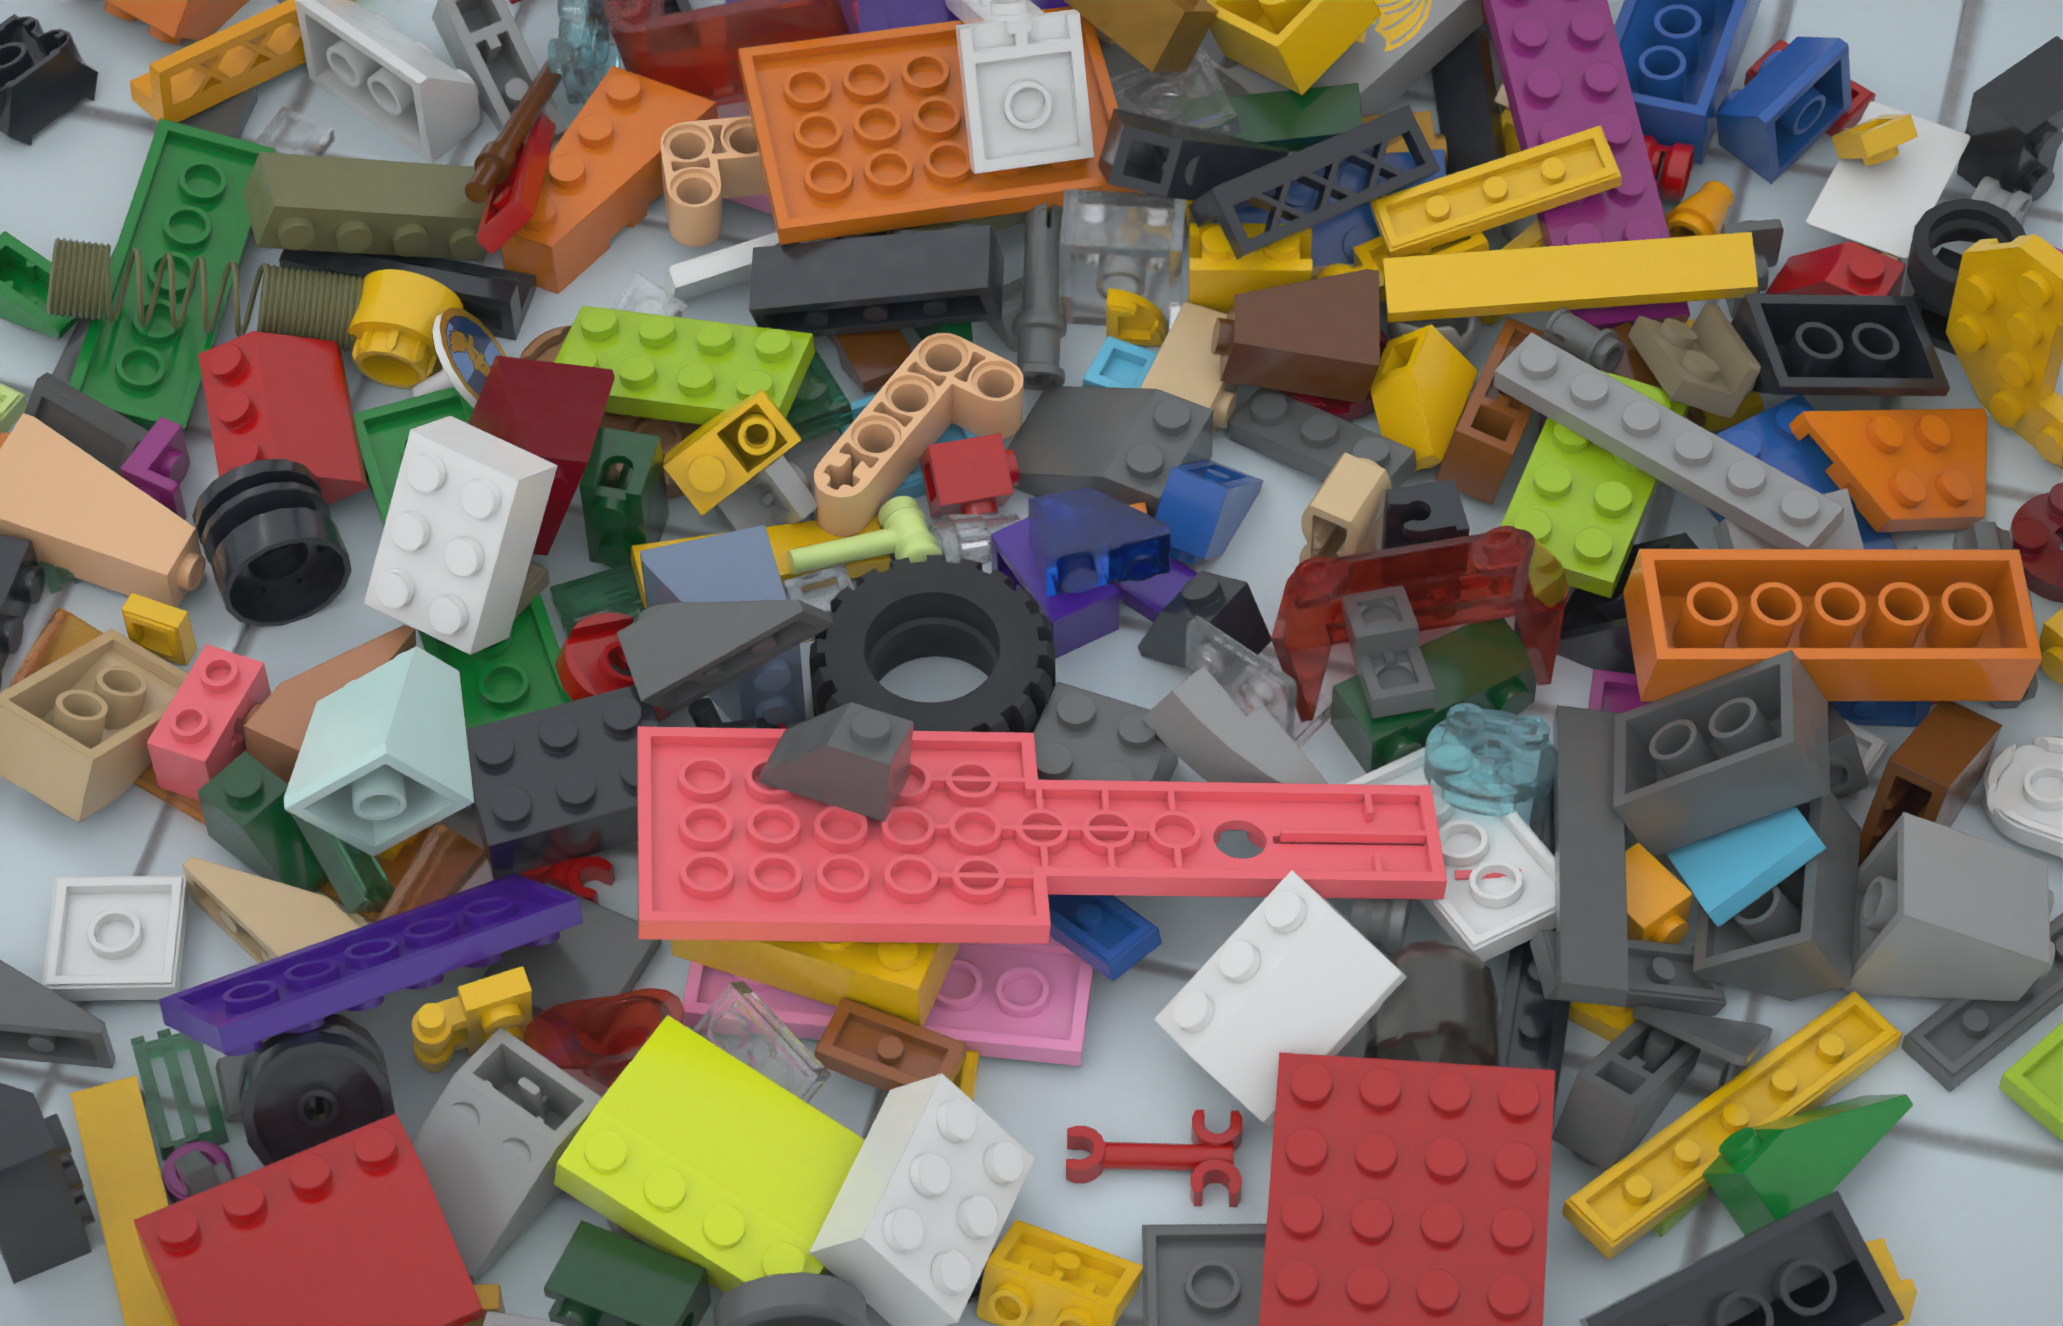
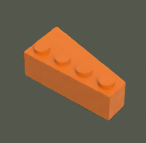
(600, 176)

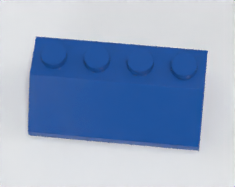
(1682, 63)

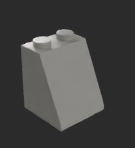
(1949, 917)

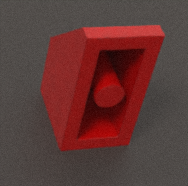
(1840, 271)

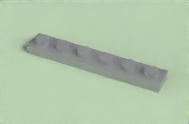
(1668, 446)

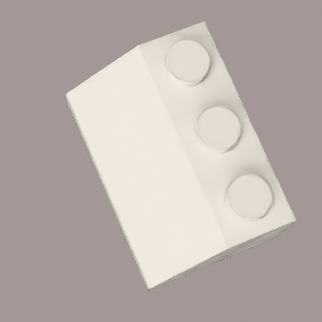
(387, 76)
(1280, 983)

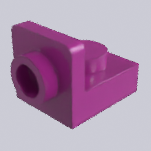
(160, 465)

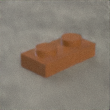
(885, 1048)

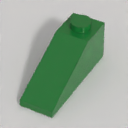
(1798, 1158)

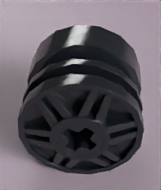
(271, 542)

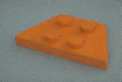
(1906, 464)

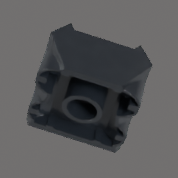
(39, 77)

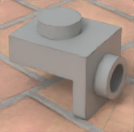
(770, 498)

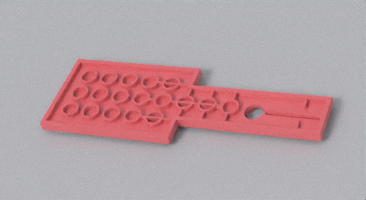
(986, 843)

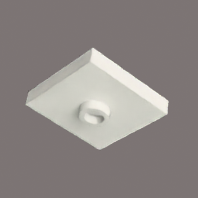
(116, 937)

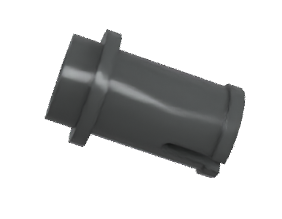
(1584, 340)

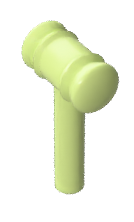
(902, 534)

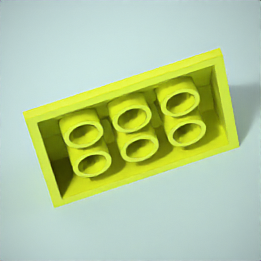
(709, 1161)

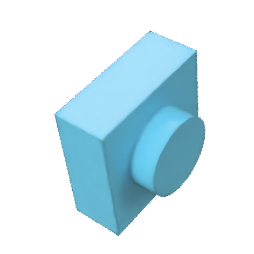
(1119, 365)

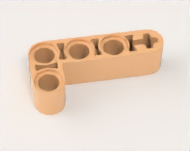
(703, 166)
(935, 386)

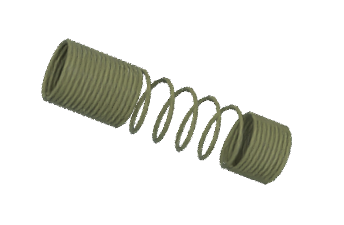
(290, 302)

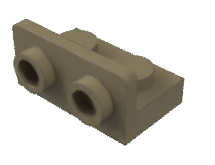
(1698, 364)

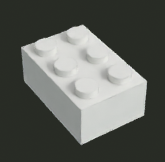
(460, 534)
(923, 1204)

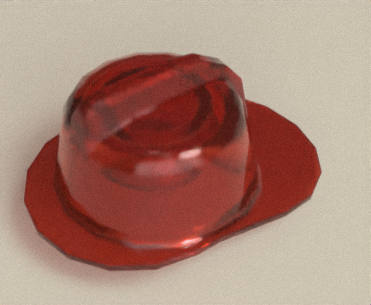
(601, 1032)

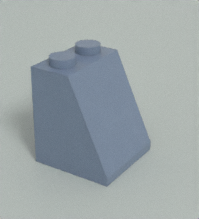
(732, 569)

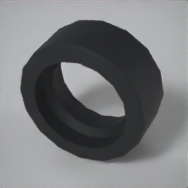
(1950, 222)

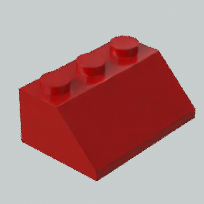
(284, 402)

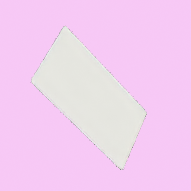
(1887, 199)

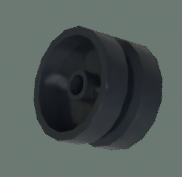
(312, 1088)

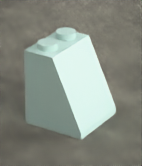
(385, 755)

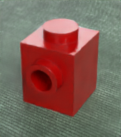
(968, 475)

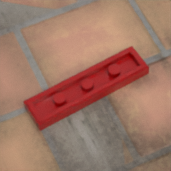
(515, 200)

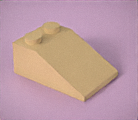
(84, 723)

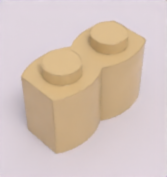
(1346, 510)

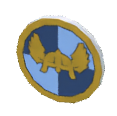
(465, 354)

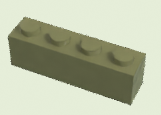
(363, 207)

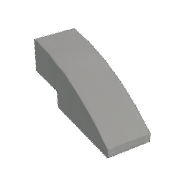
(1223, 743)

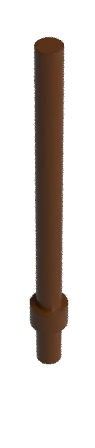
(499, 156)

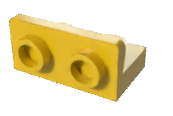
(1054, 1281)

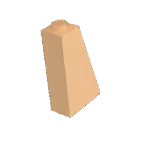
(93, 518)

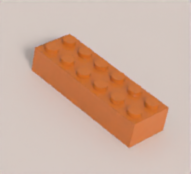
(1853, 617)

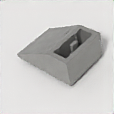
(498, 1143)

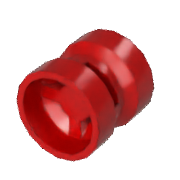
(1675, 169)

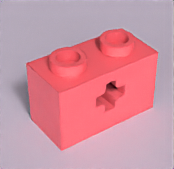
(206, 720)

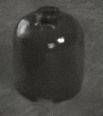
(1439, 1011)

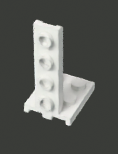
(1022, 84)

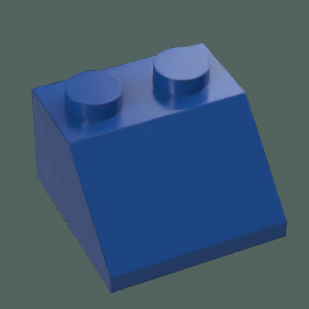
(1786, 105)

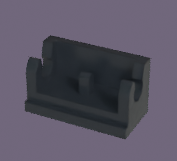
(1423, 514)

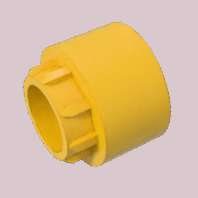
(397, 325)

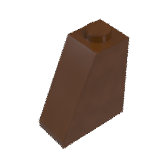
(1304, 337)
(1931, 771)

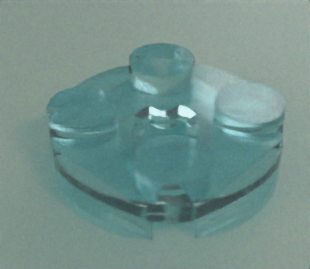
(582, 48)
(1516, 742)

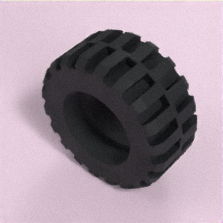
(942, 613)

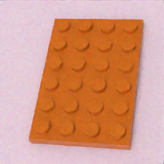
(876, 134)

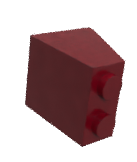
(551, 414)

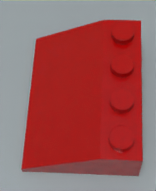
(314, 1242)

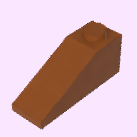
(1489, 426)

